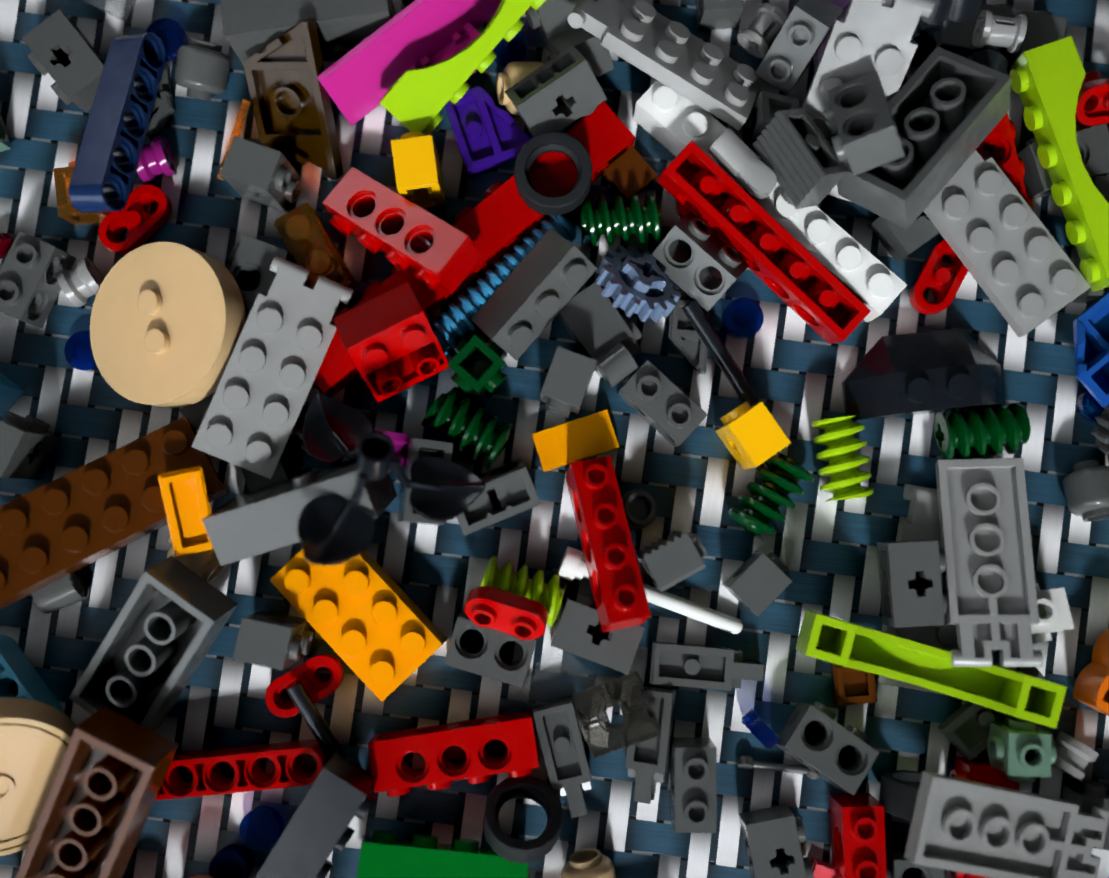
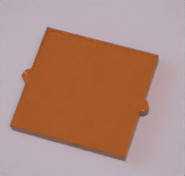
(235, 131)

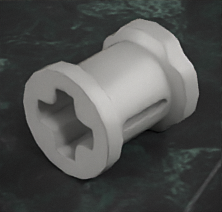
(762, 30)
(999, 31)

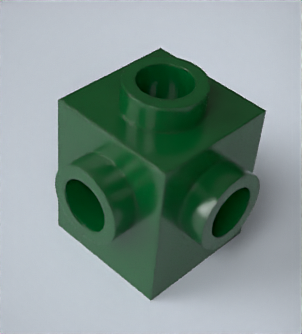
(469, 351)

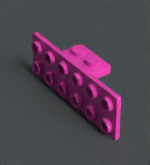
(410, 40)

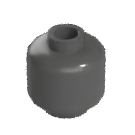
(202, 69)
(1088, 490)

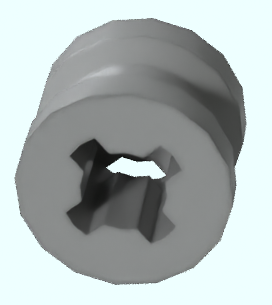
(80, 281)
(1073, 756)

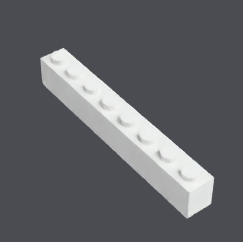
(678, 121)

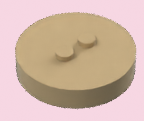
(166, 324)
(30, 755)

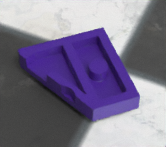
(484, 132)

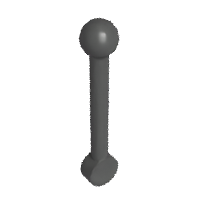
(747, 762)

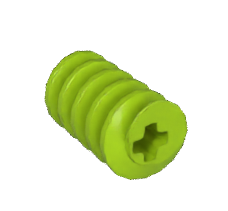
(842, 458)
(504, 579)

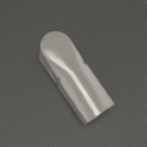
(742, 164)

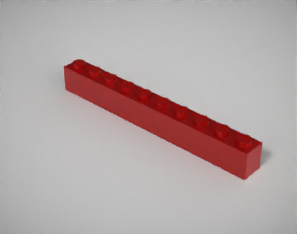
(494, 227)

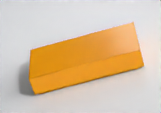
(575, 440)
(185, 507)

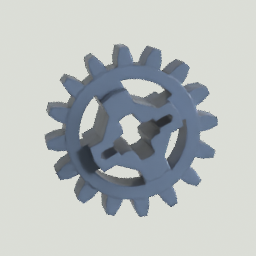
(636, 284)

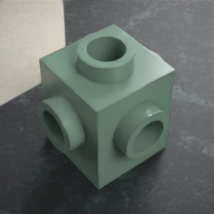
(1021, 750)

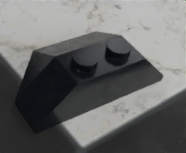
(922, 376)

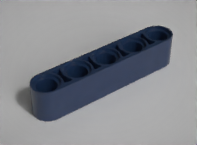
(117, 123)

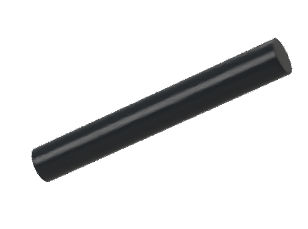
(720, 353)
(314, 719)

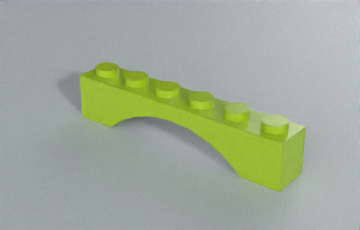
(1049, 90)
(424, 91)
(930, 668)

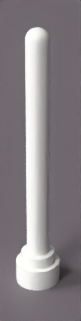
(574, 567)

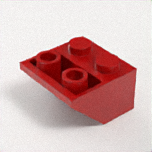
(391, 342)

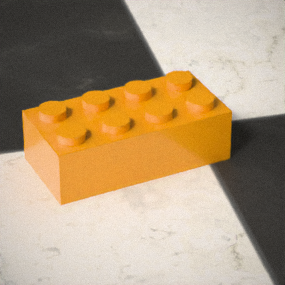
(362, 618)

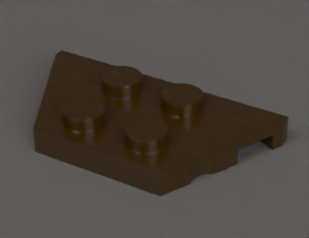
(291, 103)

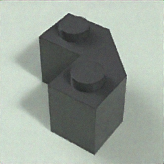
(558, 35)

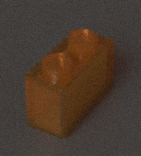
(312, 246)

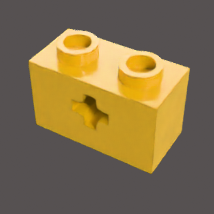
(418, 170)
(751, 435)

